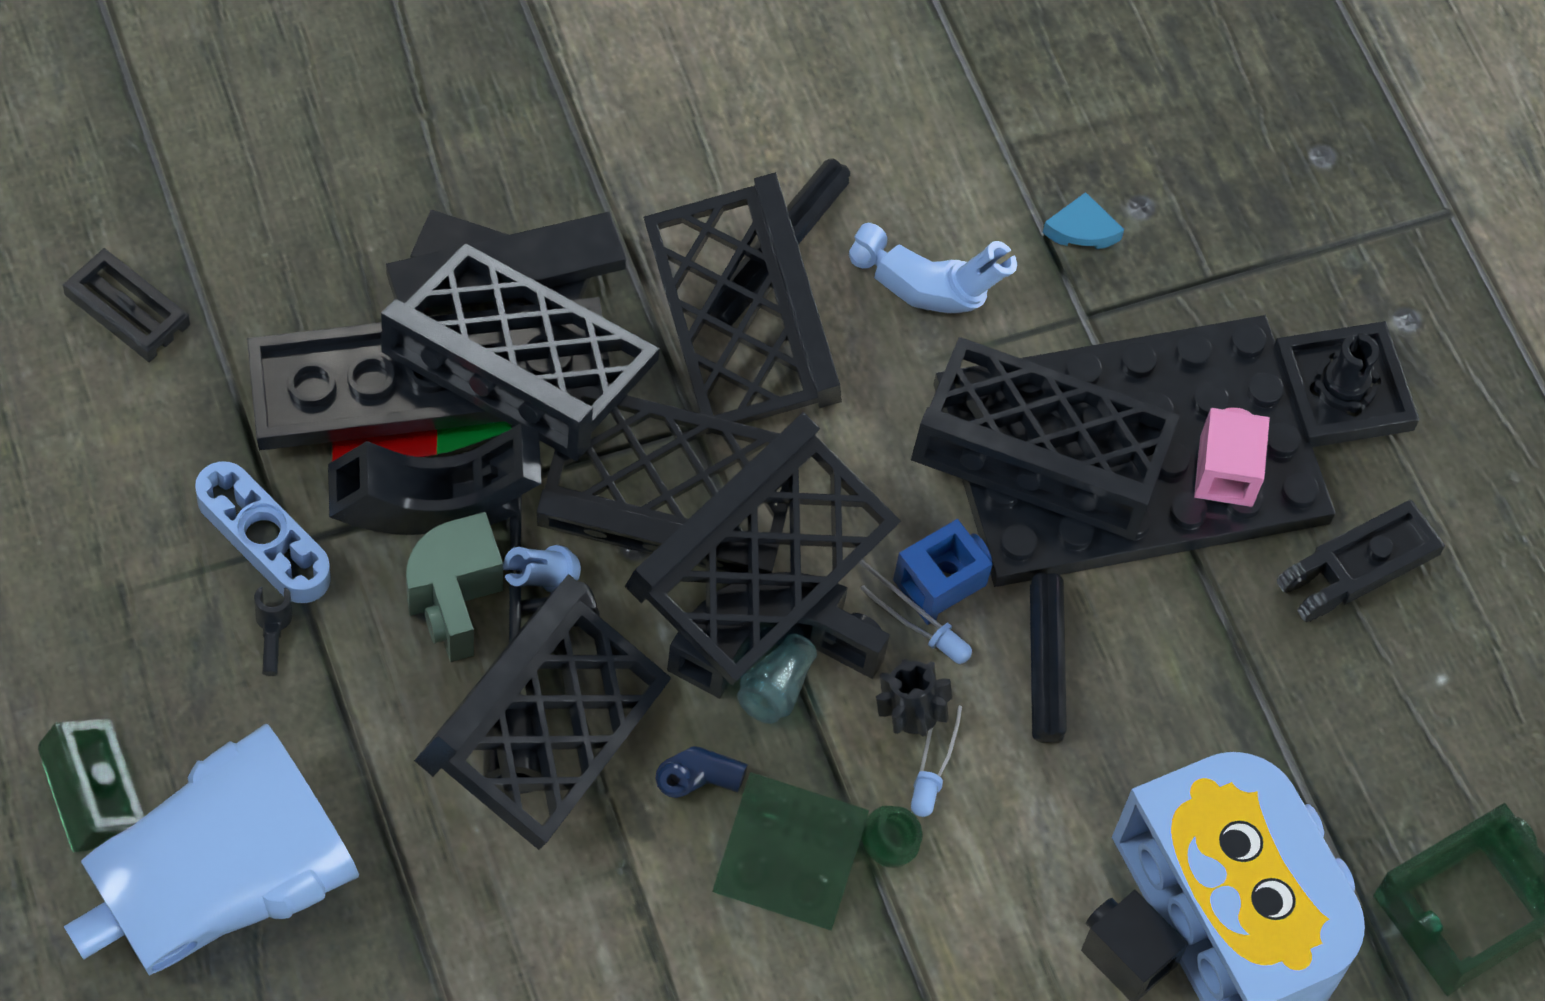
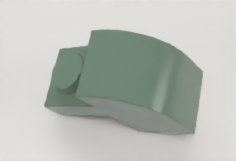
(446, 569)

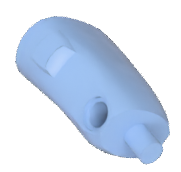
(214, 857)

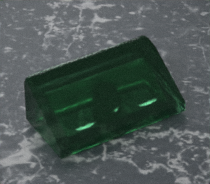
(89, 782)

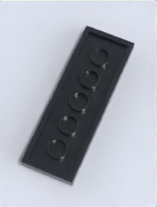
(343, 388)

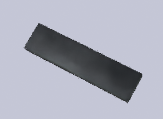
(545, 254)

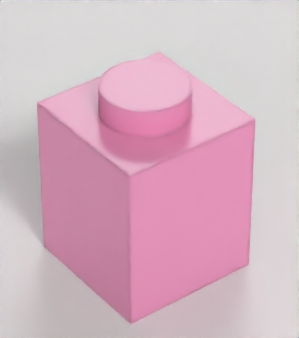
(1232, 456)

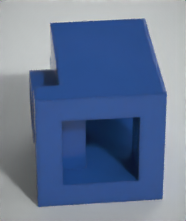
(946, 550)

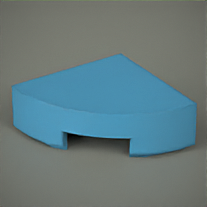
(1083, 224)

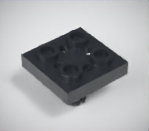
(1359, 357)

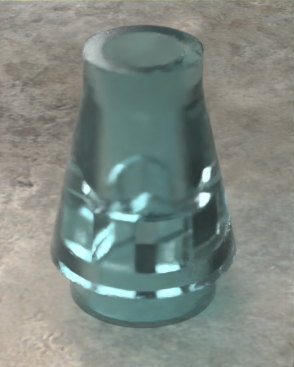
(775, 682)

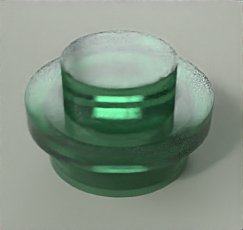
(892, 836)

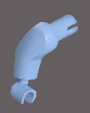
(930, 285)

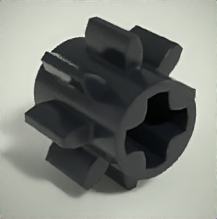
(914, 697)

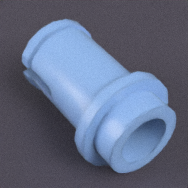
(541, 567)

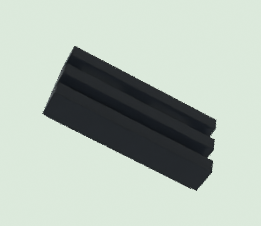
(158, 333)

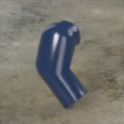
(696, 768)

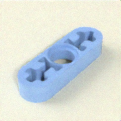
(258, 506)

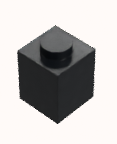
(1132, 944)

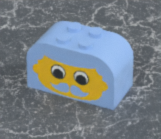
(1243, 880)

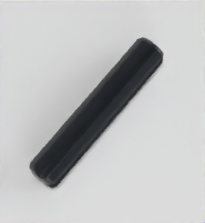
(1048, 658)

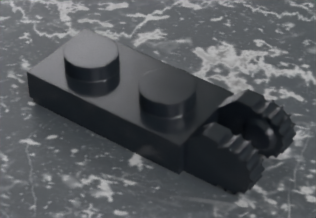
(1364, 559)

